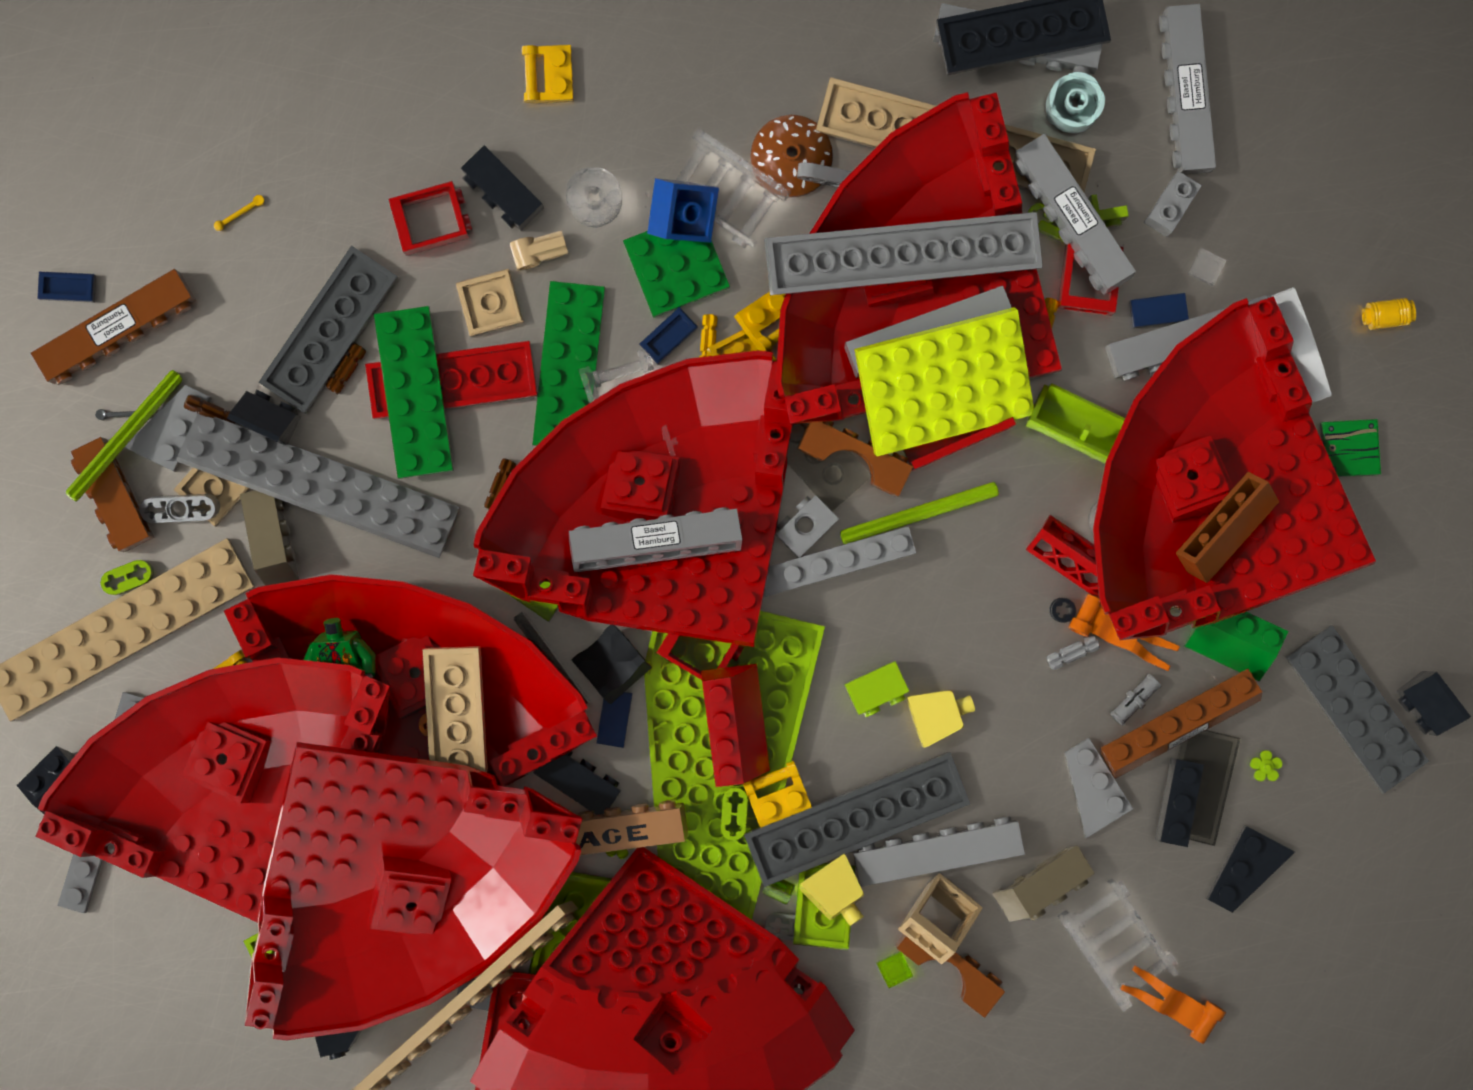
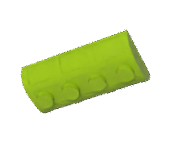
(1075, 422)

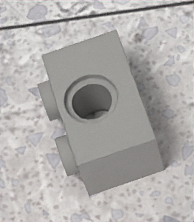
(1172, 204)
(822, 521)

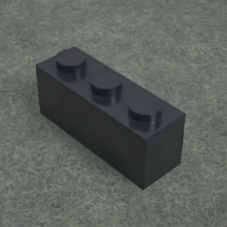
(501, 189)
(580, 782)
(1179, 802)

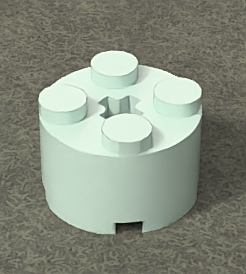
(1089, 97)

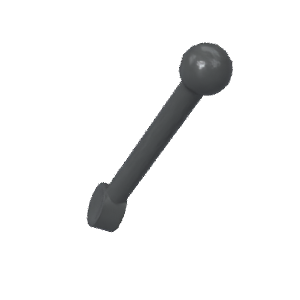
(102, 414)

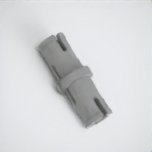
(1135, 699)

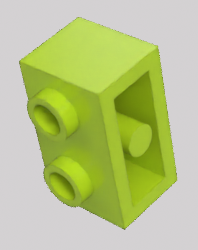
(876, 689)

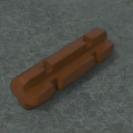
(345, 368)
(206, 408)
(505, 467)

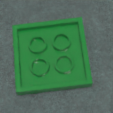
(674, 271)

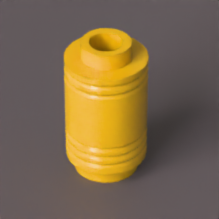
(1389, 313)

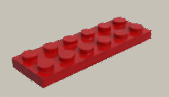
(471, 377)

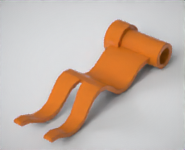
(1093, 620)
(1178, 1006)

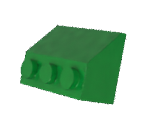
(1239, 643)

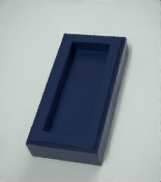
(66, 287)
(1159, 310)
(668, 335)
(614, 721)

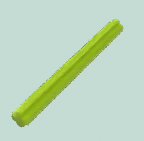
(123, 436)
(919, 513)

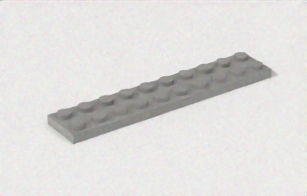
(902, 253)
(318, 484)

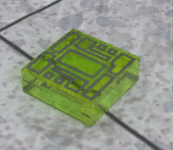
(780, 891)

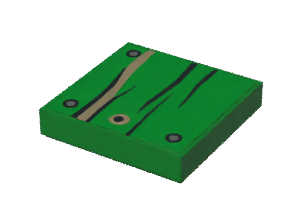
(1352, 446)

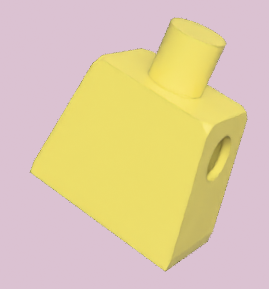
(938, 714)
(835, 891)

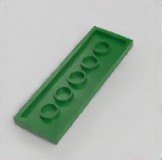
(568, 345)
(413, 392)

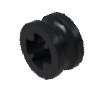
(1066, 617)

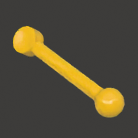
(258, 201)

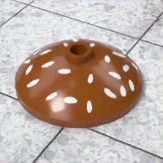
(788, 132)

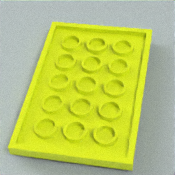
(945, 381)

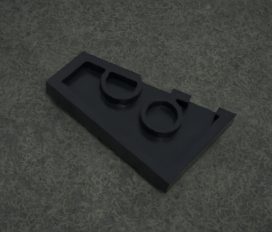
(1247, 868)

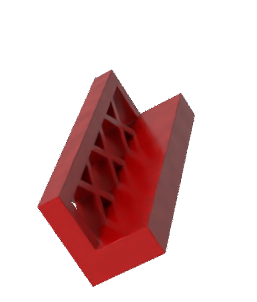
(930, 452)
(1069, 544)

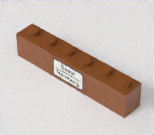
(113, 327)
(1181, 723)

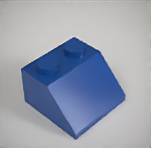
(682, 210)

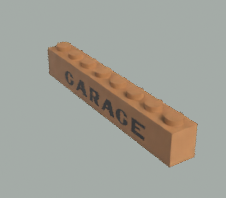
(632, 828)

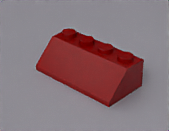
(735, 724)

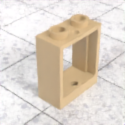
(929, 936)

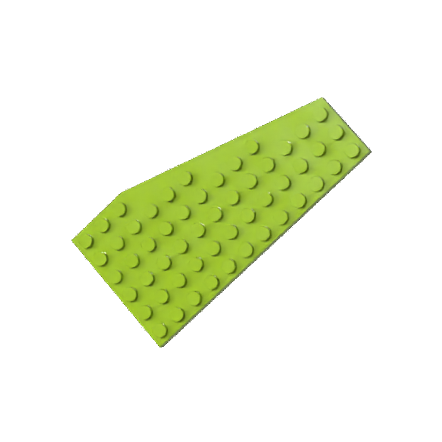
(682, 751)

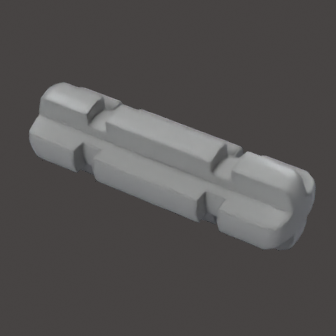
(1073, 652)

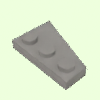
(166, 431)
(1096, 790)

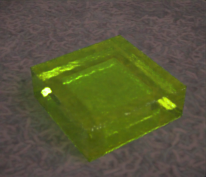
(894, 969)

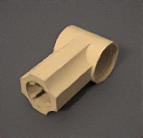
(531, 251)

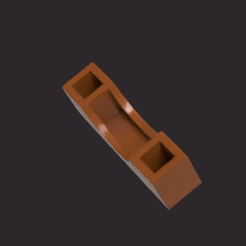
(886, 471)
(978, 990)

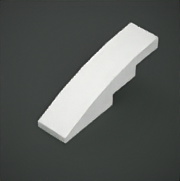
(1304, 347)

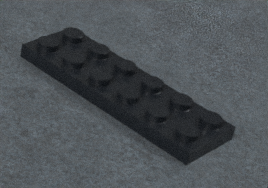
(1020, 32)

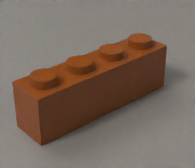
(113, 499)
(1227, 527)

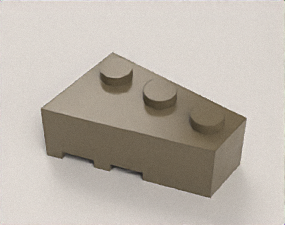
(268, 538)
(1045, 885)

